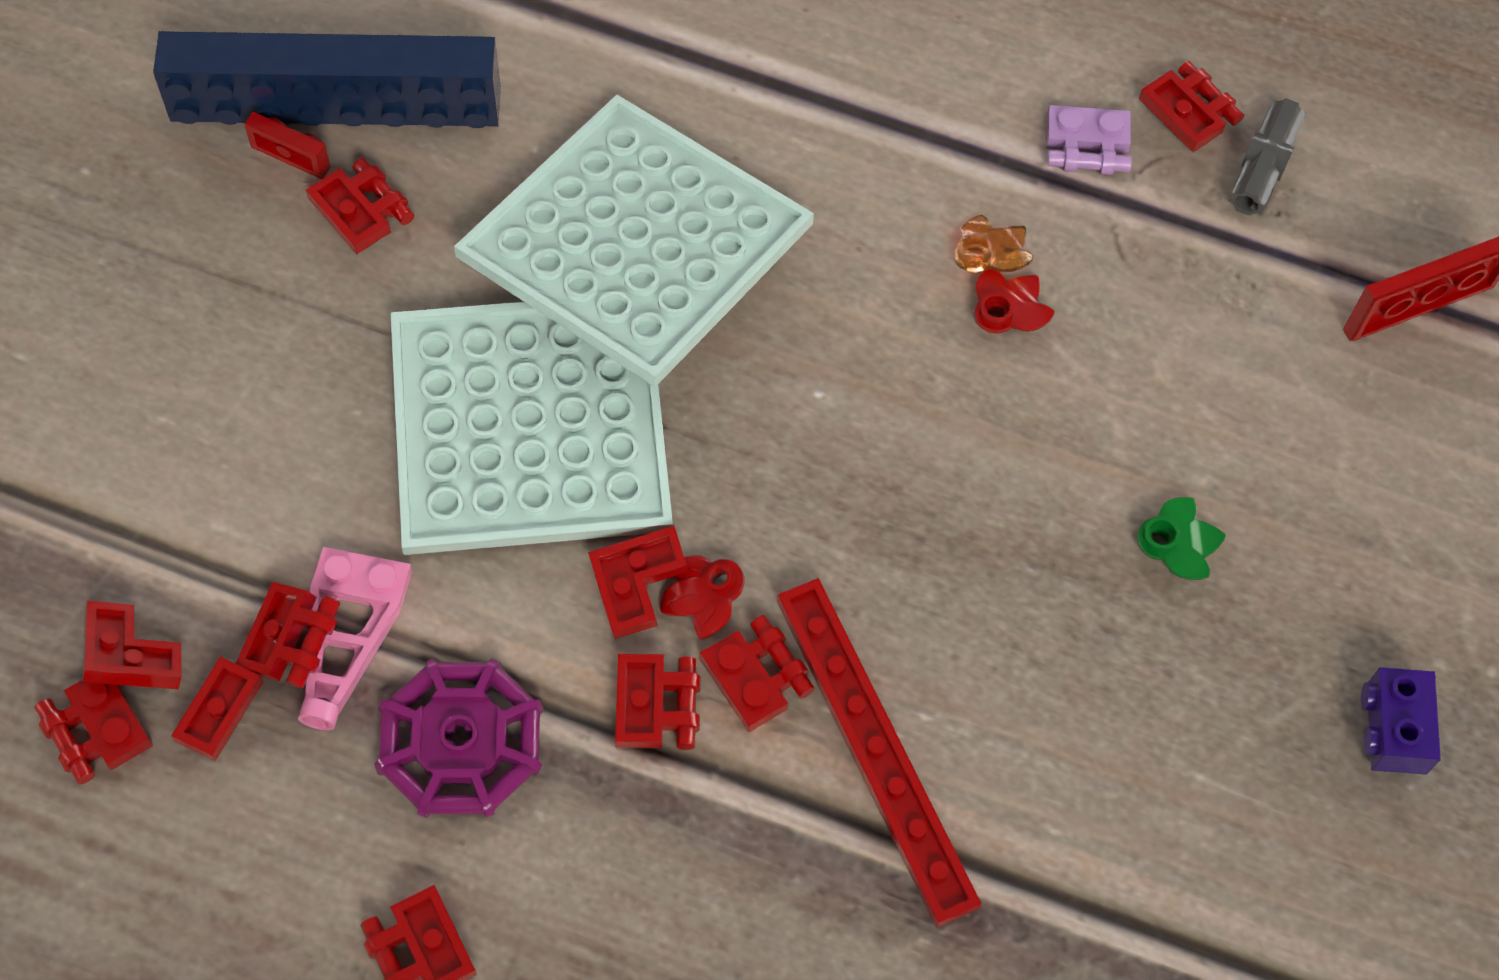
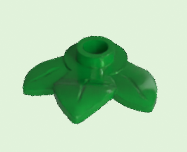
(1185, 537)

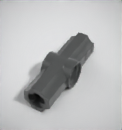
(1267, 157)

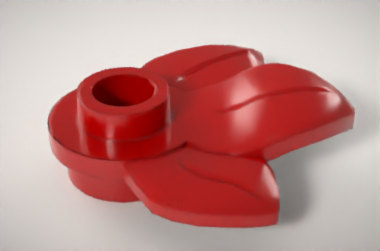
(1011, 299)
(699, 597)

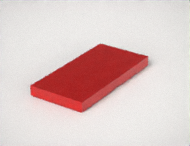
(1424, 289)

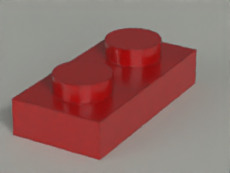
(287, 145)
(217, 708)

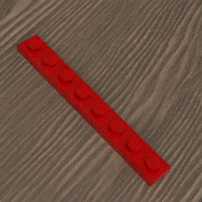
(879, 753)

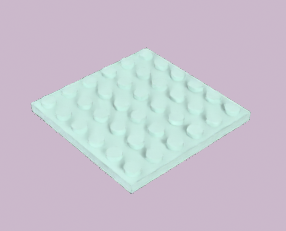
(634, 238)
(519, 433)

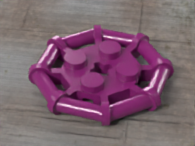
(459, 763)

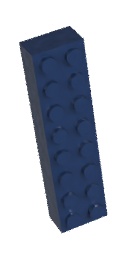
(329, 78)

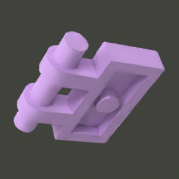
(1088, 130)

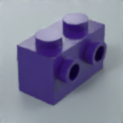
(1401, 721)

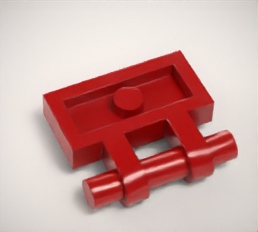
(1184, 112)
(351, 213)
(278, 628)
(745, 681)
(640, 701)
(108, 721)
(429, 935)

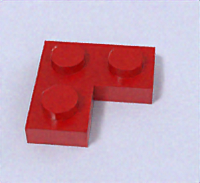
(625, 571)
(119, 659)

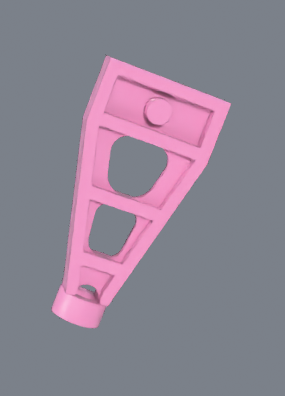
(361, 581)

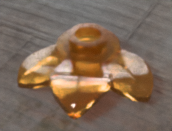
(990, 247)

